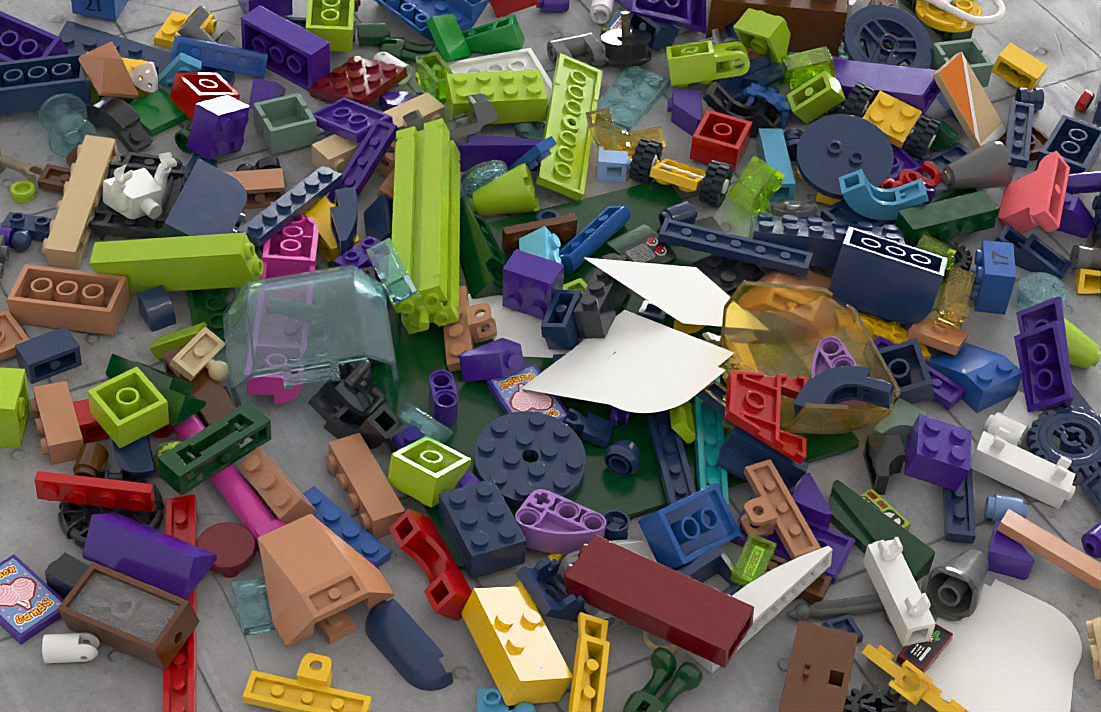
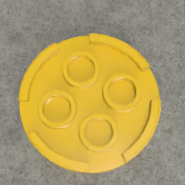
(944, 20)

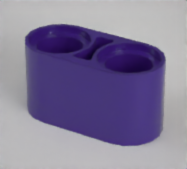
(443, 397)

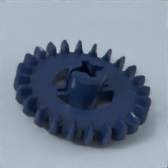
(1069, 428)

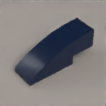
(344, 219)
(1034, 254)

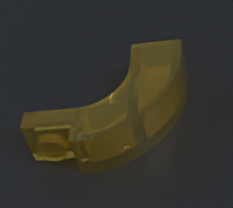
(610, 137)
(954, 296)

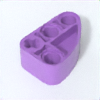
(833, 354)
(557, 523)

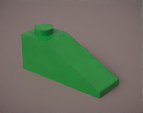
(495, 37)

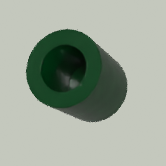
(372, 33)

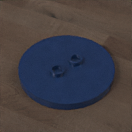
(839, 147)

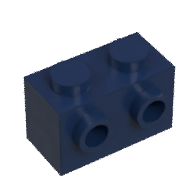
(661, 33)
(559, 323)

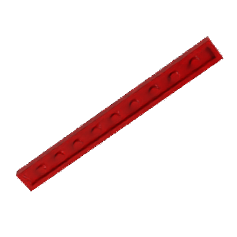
(181, 674)

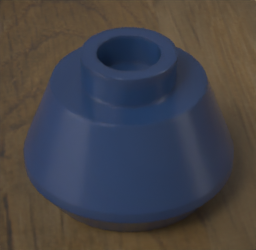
(622, 458)

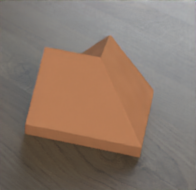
(108, 72)

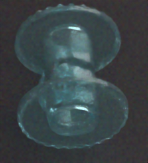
(66, 122)

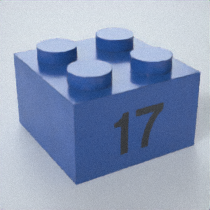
(99, 8)
(994, 277)

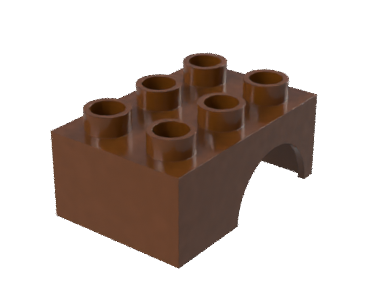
(809, 21)

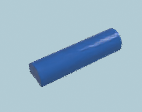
(593, 237)

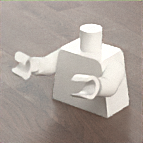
(137, 191)

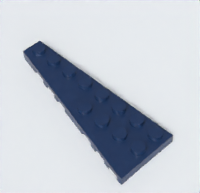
(82, 38)

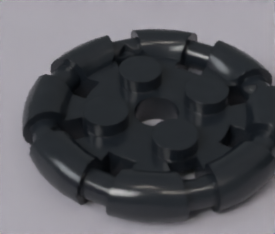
(73, 520)

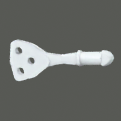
(148, 77)

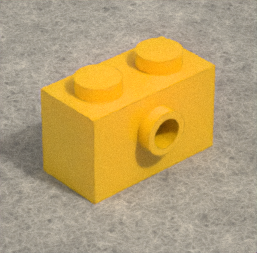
(1019, 67)

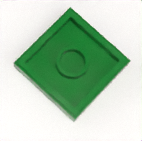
(448, 37)
(158, 112)

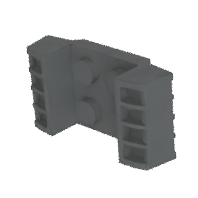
(461, 124)

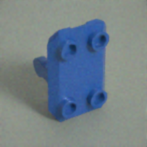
(771, 95)

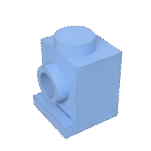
(612, 165)

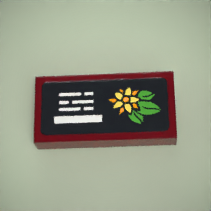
(925, 653)

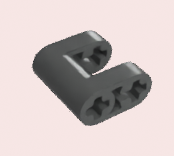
(192, 28)
(576, 46)
(1085, 257)

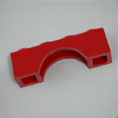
(422, 542)

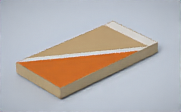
(969, 101)

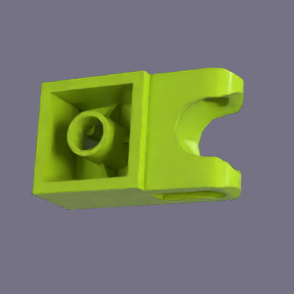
(705, 62)

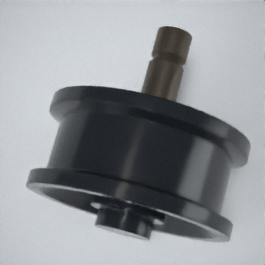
(626, 45)

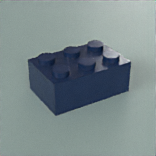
(1075, 142)
(481, 528)

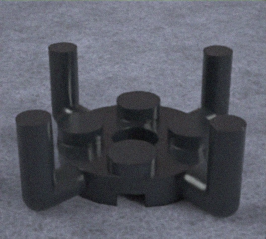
(357, 379)

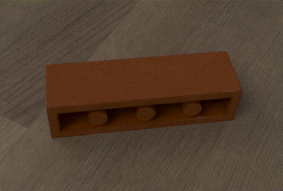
(216, 397)

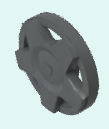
(798, 208)

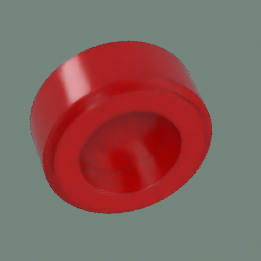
(1084, 101)

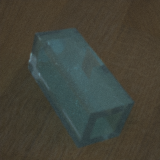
(391, 271)

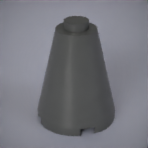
(980, 168)
(956, 585)

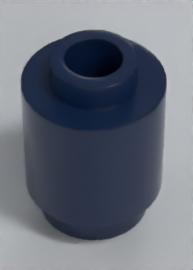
(680, 212)

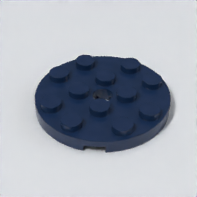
(523, 433)

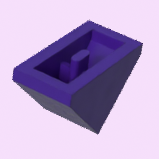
(811, 502)
(1008, 556)

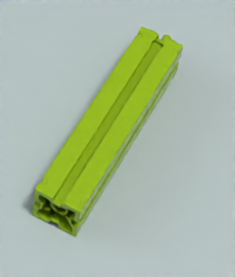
(427, 223)

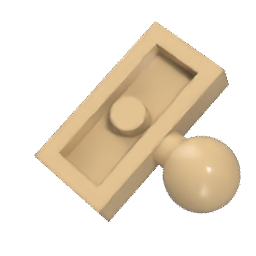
(200, 354)

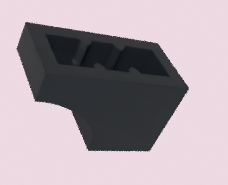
(883, 458)

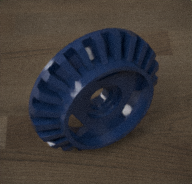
(887, 25)

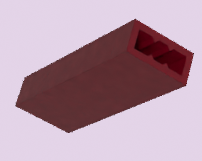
(659, 600)

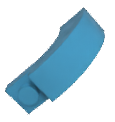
(878, 202)

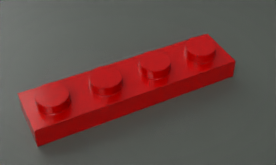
(94, 491)

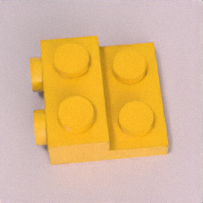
(169, 29)

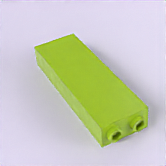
(180, 262)

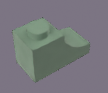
(899, 421)

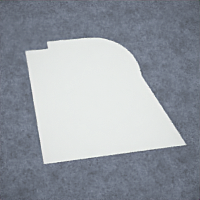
(648, 373)
(1009, 655)

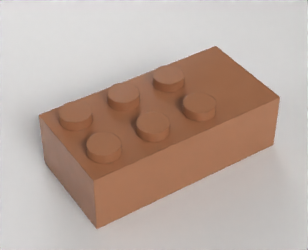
(69, 299)

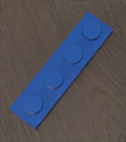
(221, 56)
(347, 528)

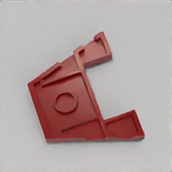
(755, 404)

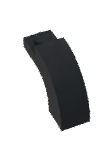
(761, 116)
(121, 120)

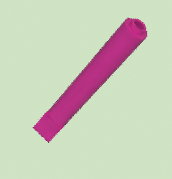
(235, 489)

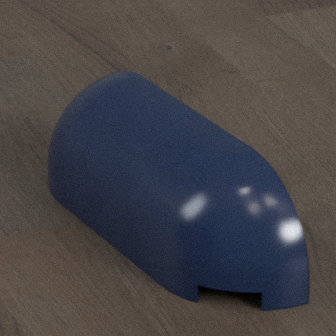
(136, 458)
(406, 646)

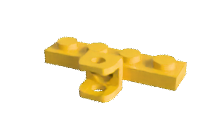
(910, 680)
(307, 694)

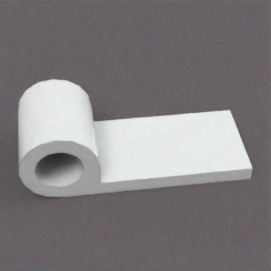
(1014, 419)

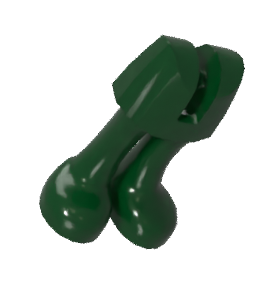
(406, 50)
(664, 667)

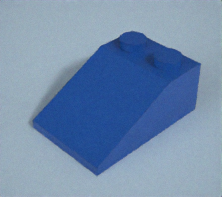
(981, 372)
(689, 527)

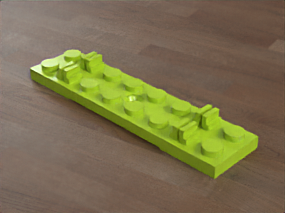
(572, 95)

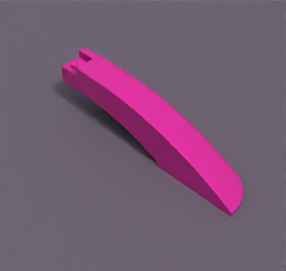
(286, 253)

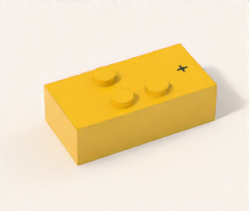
(516, 645)

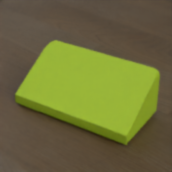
(175, 340)

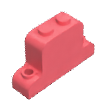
(1036, 197)

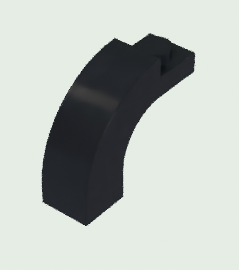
(347, 420)

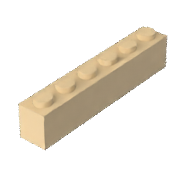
(337, 151)
(81, 196)

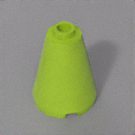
(507, 194)
(1081, 349)

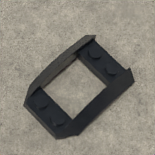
(114, 223)

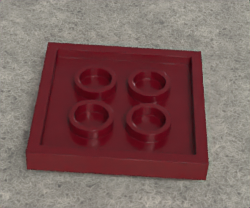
(358, 80)

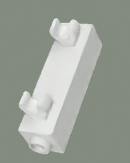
(1023, 469)
(899, 592)

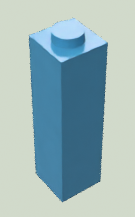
(773, 150)

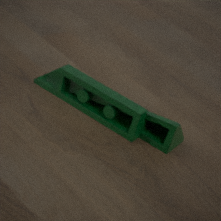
(479, 254)
(173, 389)
(867, 524)

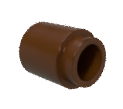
(91, 460)

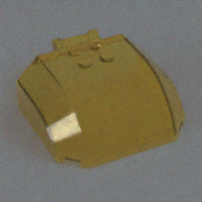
(778, 331)

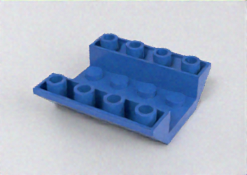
(416, 12)

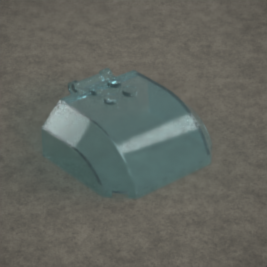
(306, 324)

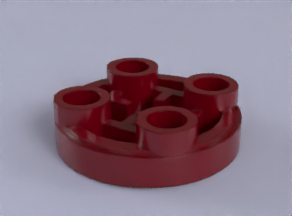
(232, 545)

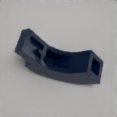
(843, 385)

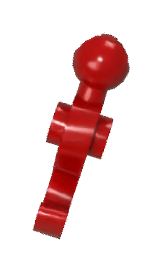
(908, 175)

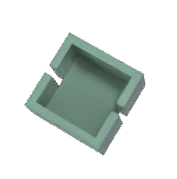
(973, 53)
(285, 123)

